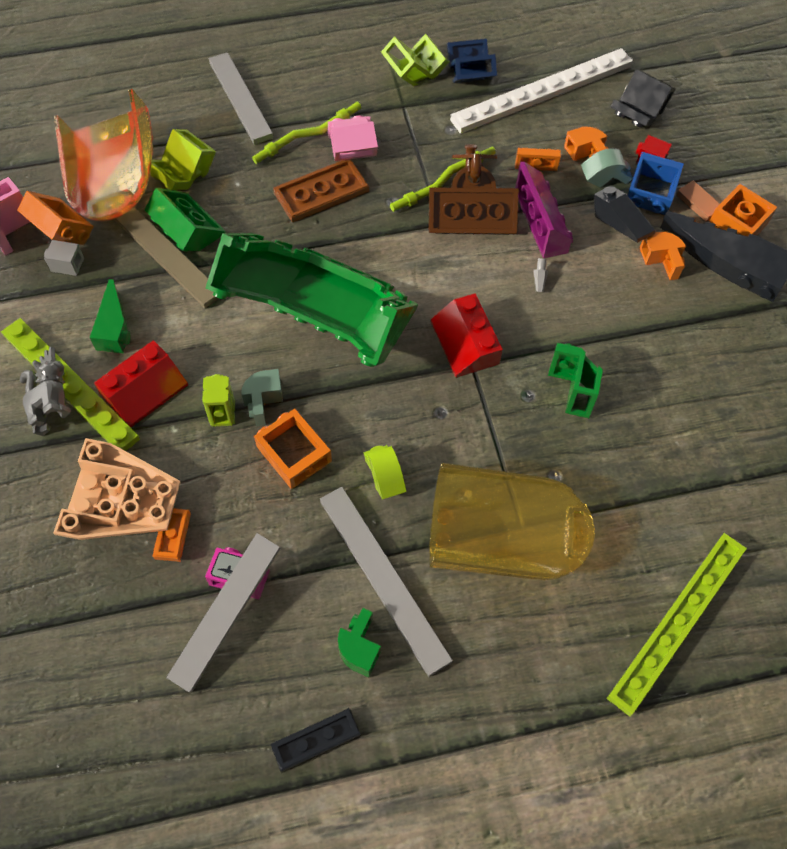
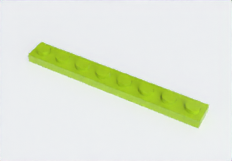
(76, 391)
(676, 625)

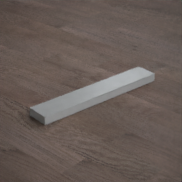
(241, 98)
(223, 613)

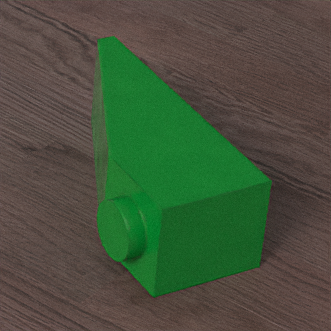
(110, 327)

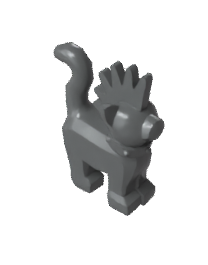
(48, 395)

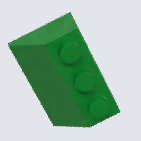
(183, 219)

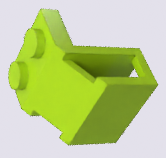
(420, 62)
(182, 160)

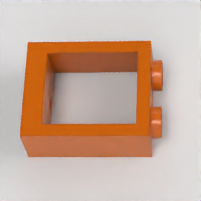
(55, 218)
(305, 467)

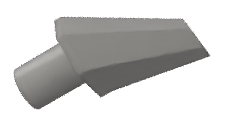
(540, 275)

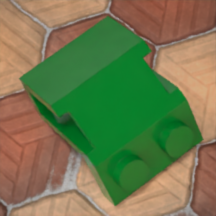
(573, 365)

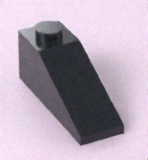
(621, 214)

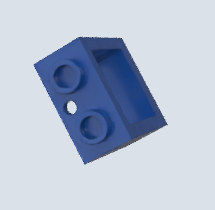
(669, 172)

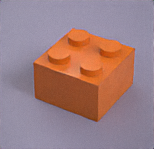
(743, 212)

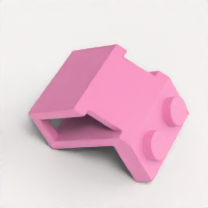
(352, 138)
(9, 216)

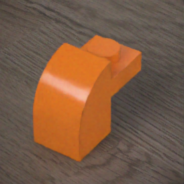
(584, 142)
(664, 249)

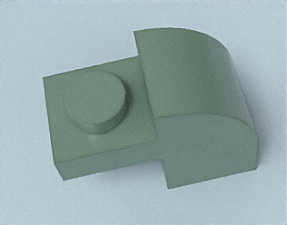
(606, 165)
(261, 389)

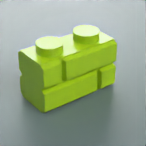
(218, 400)

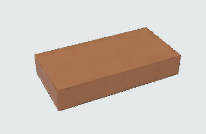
(698, 200)

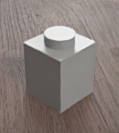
(64, 257)

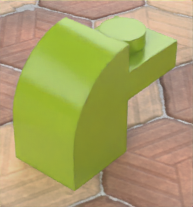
(385, 471)

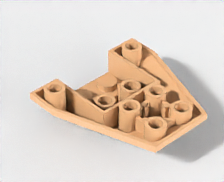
(116, 495)

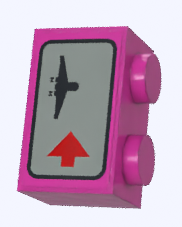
(222, 566)

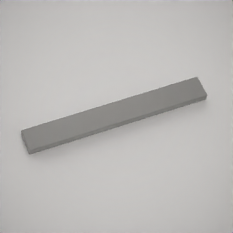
(386, 582)

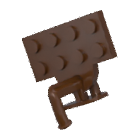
(472, 204)

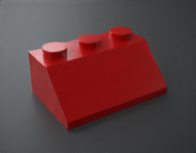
(467, 336)
(141, 384)

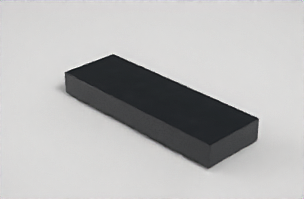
(315, 740)

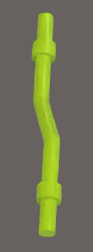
(272, 148)
(412, 197)

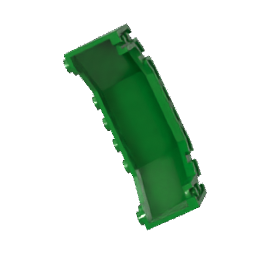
(330, 292)

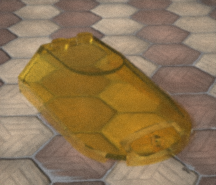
(507, 524)

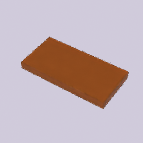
(321, 190)

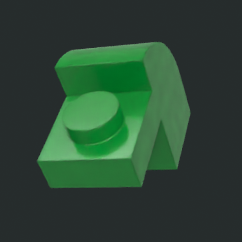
(354, 649)

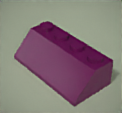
(542, 212)

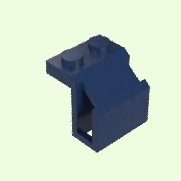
(469, 60)

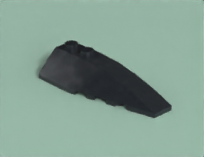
(738, 258)

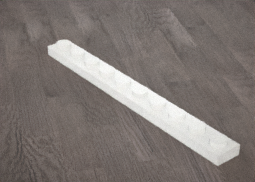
(540, 91)

